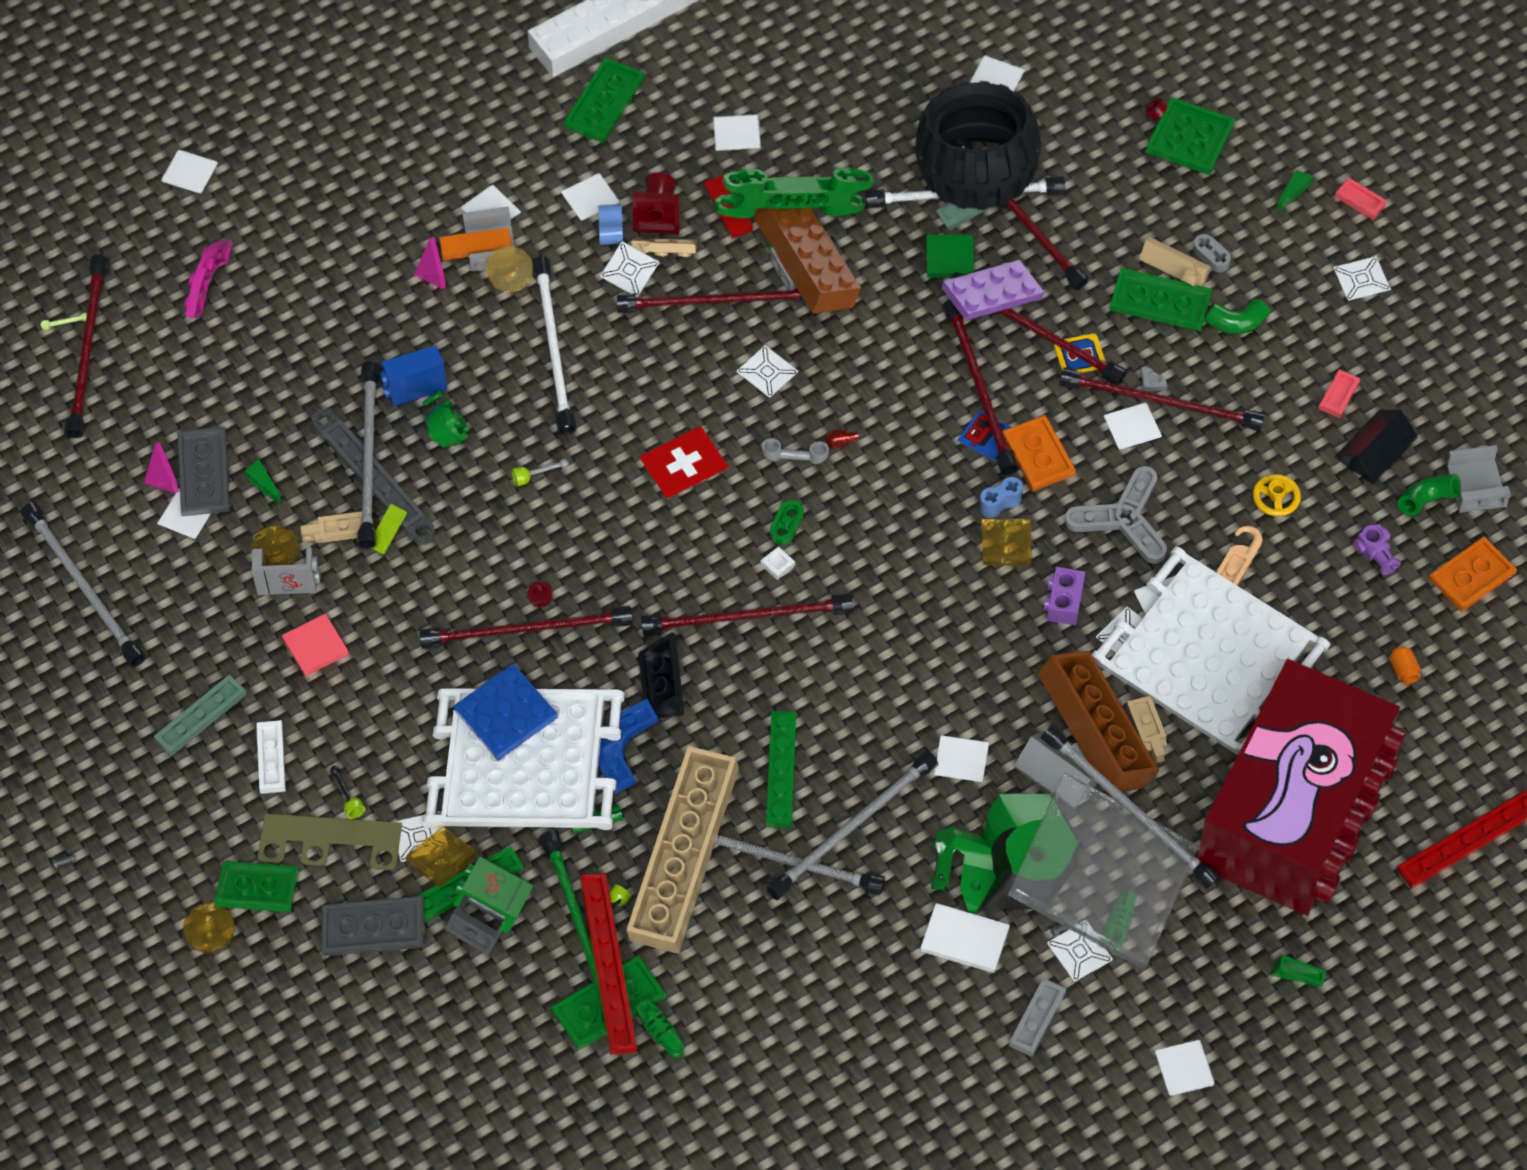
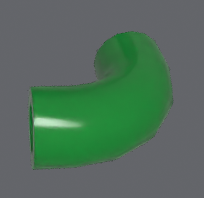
(1238, 321)
(1429, 490)

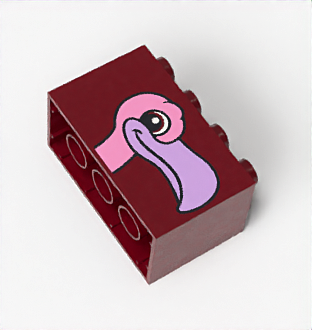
(1302, 788)

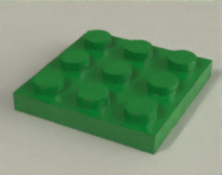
(1190, 136)

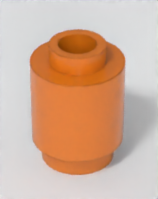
(1405, 665)

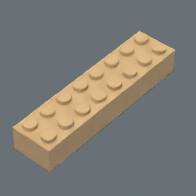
(682, 849)

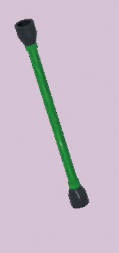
(552, 847)

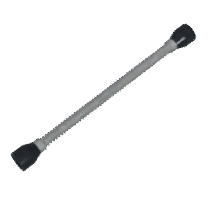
(366, 533)
(131, 651)
(1203, 872)
(870, 882)
(781, 884)

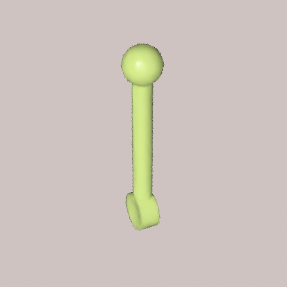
(45, 325)

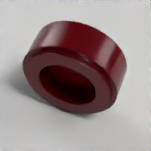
(1156, 109)
(540, 594)

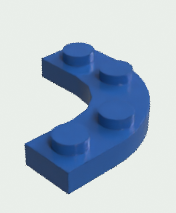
(612, 752)

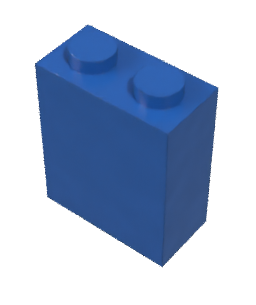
(413, 376)

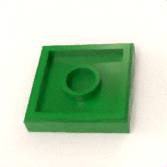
(949, 255)

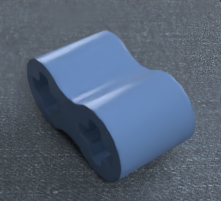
(610, 224)
(1004, 496)

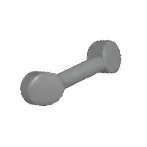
(772, 451)

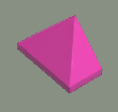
(430, 265)
(160, 472)

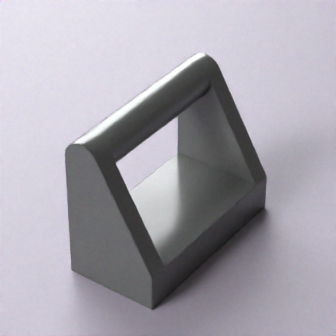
(472, 930)

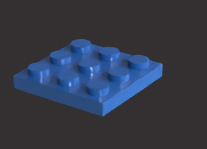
(505, 712)

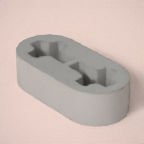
(1209, 254)

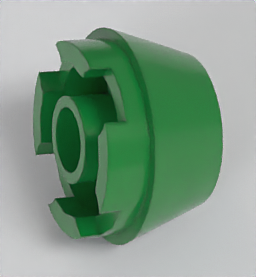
(446, 425)

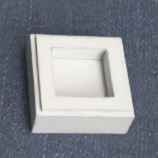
(777, 563)

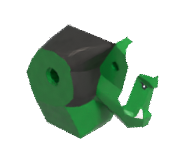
(994, 856)

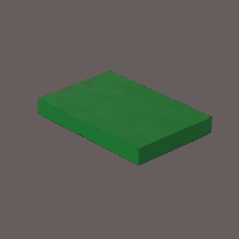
(256, 886)

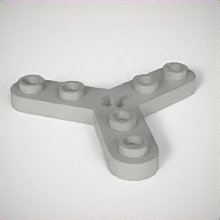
(1108, 516)

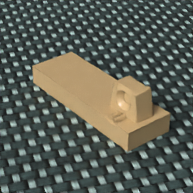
(1174, 262)

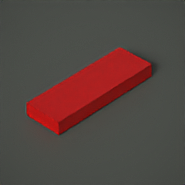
(734, 226)

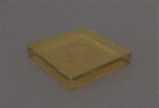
(1006, 542)
(441, 856)

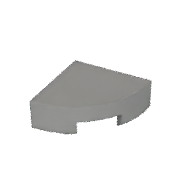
(1152, 381)

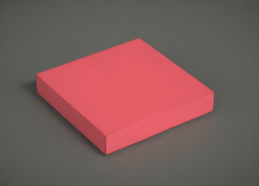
(315, 644)

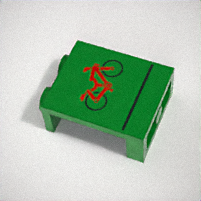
(494, 889)

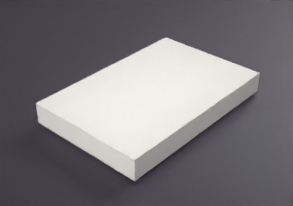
(965, 938)

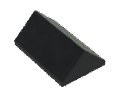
(1378, 444)
(662, 677)

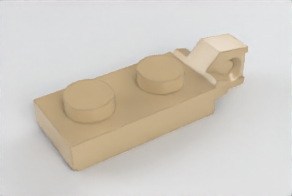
(662, 246)
(332, 528)
(1148, 726)

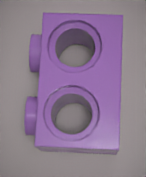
(1066, 596)

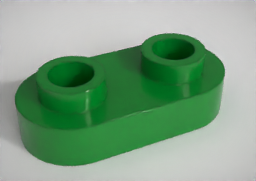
(785, 524)

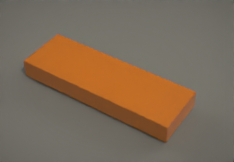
(471, 243)

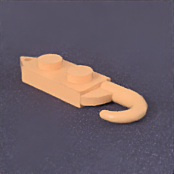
(1240, 556)

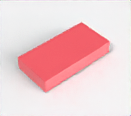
(1361, 198)
(1339, 393)

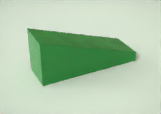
(1296, 186)
(259, 477)
(1297, 971)

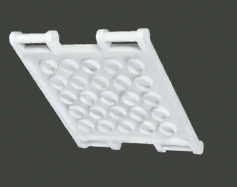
(1207, 650)
(538, 783)

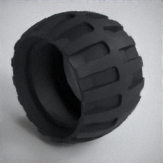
(978, 175)

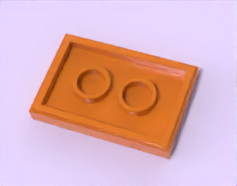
(1039, 453)
(1472, 574)

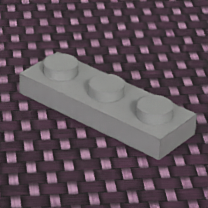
(1037, 1017)

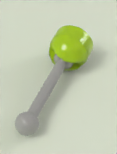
(522, 475)

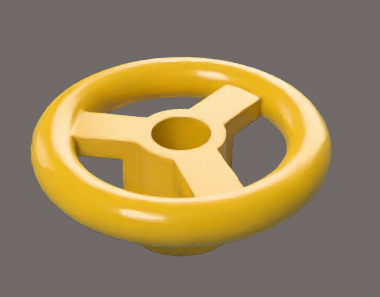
(1280, 484)

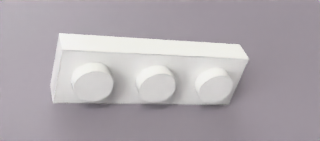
(271, 757)

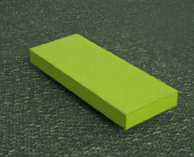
(388, 528)

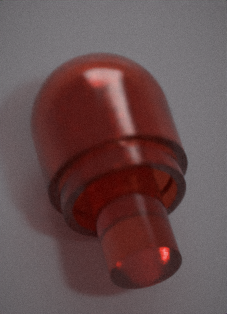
(840, 438)

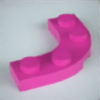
(212, 258)

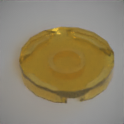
(509, 268)
(278, 545)
(209, 928)

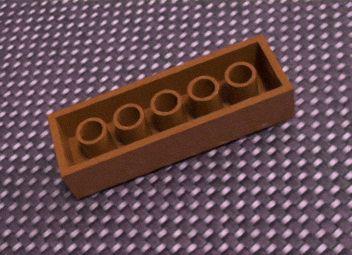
(809, 258)
(1098, 720)

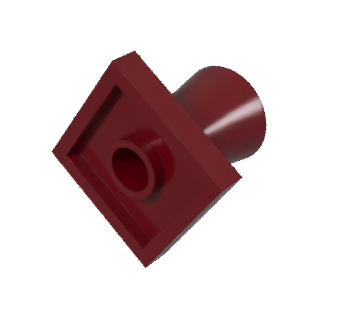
(658, 207)

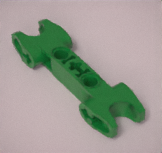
(759, 191)

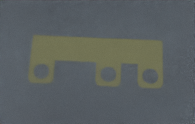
(323, 831)

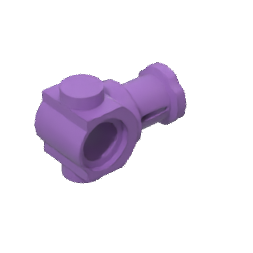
(1377, 550)

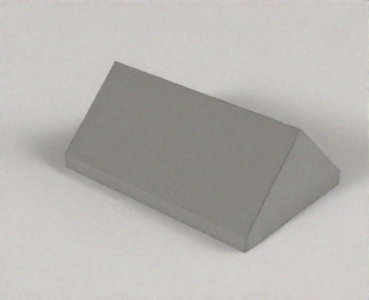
(1048, 765)

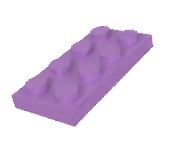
(992, 290)

